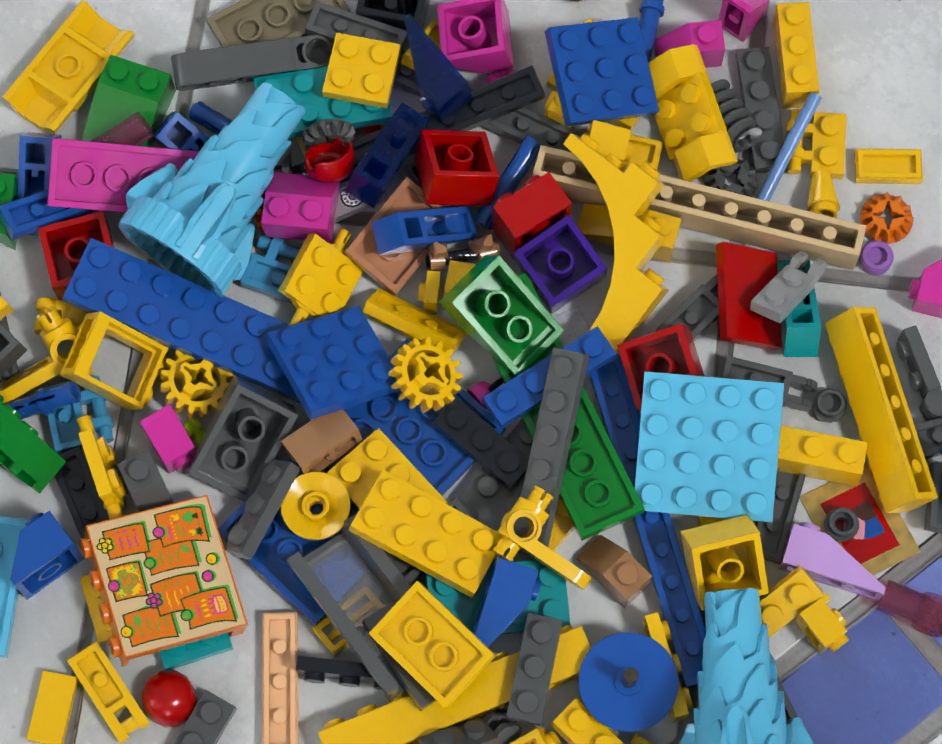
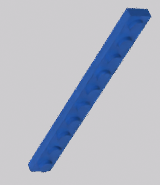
(653, 528)

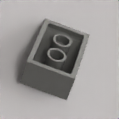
(242, 439)

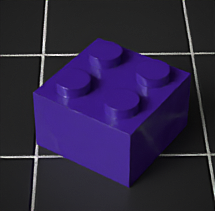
(560, 264)

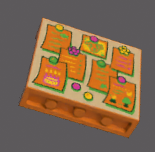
(162, 578)

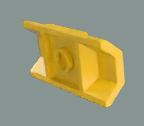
(66, 69)
(689, 114)

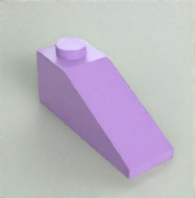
(827, 562)

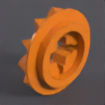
(876, 226)

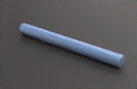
(789, 146)

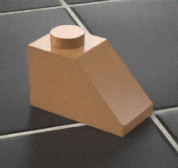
(615, 570)

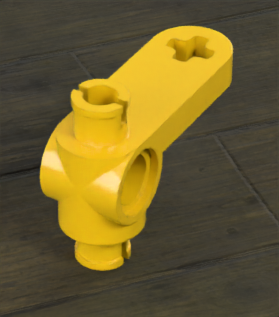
(54, 332)
(534, 512)

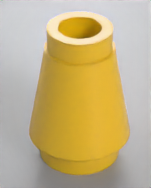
(823, 195)

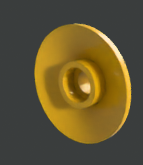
(310, 490)

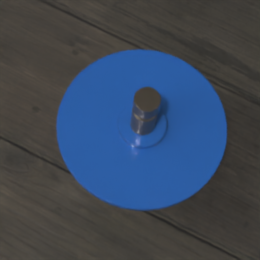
(628, 682)

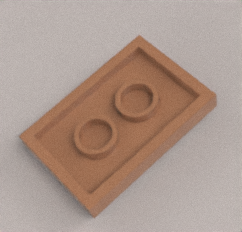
(390, 269)

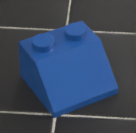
(42, 554)

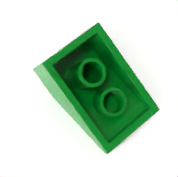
(125, 90)
(501, 314)

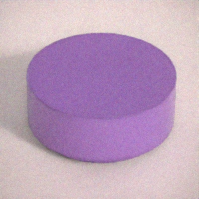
(876, 258)

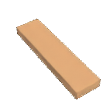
(280, 678)

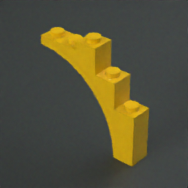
(627, 195)

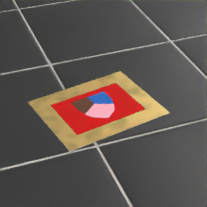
(881, 536)

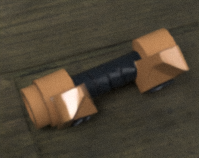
(438, 256)

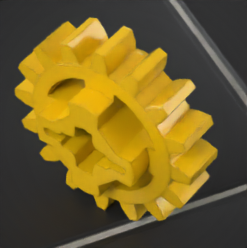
(409, 372)
(187, 373)

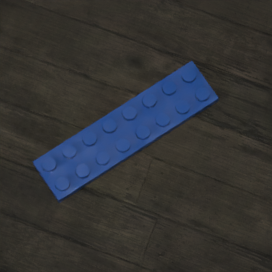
(178, 314)

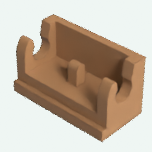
(322, 442)

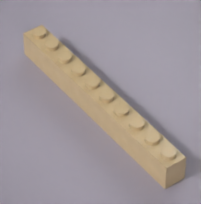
(723, 213)

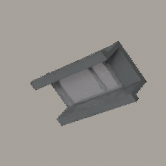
(349, 584)

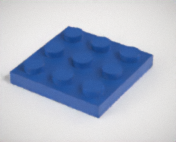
(601, 71)
(333, 361)

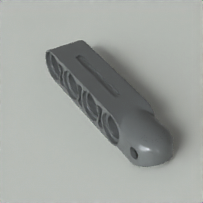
(247, 61)

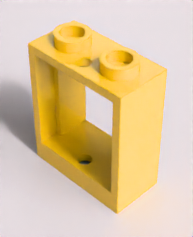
(86, 347)

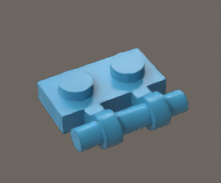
(267, 273)
(64, 421)

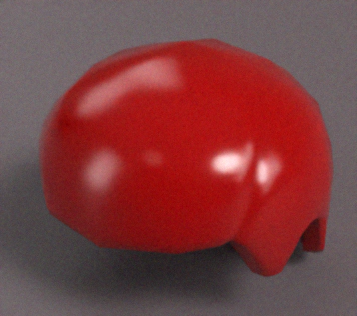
(330, 161)
(168, 698)

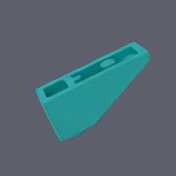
(802, 326)

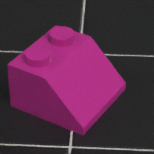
(476, 35)
(299, 207)

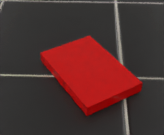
(740, 277)

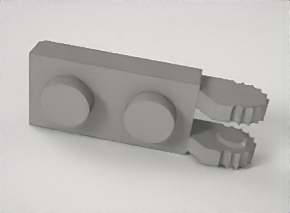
(788, 288)

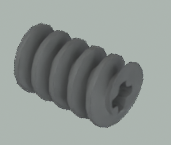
(739, 125)

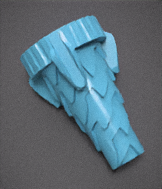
(201, 215)
(739, 678)

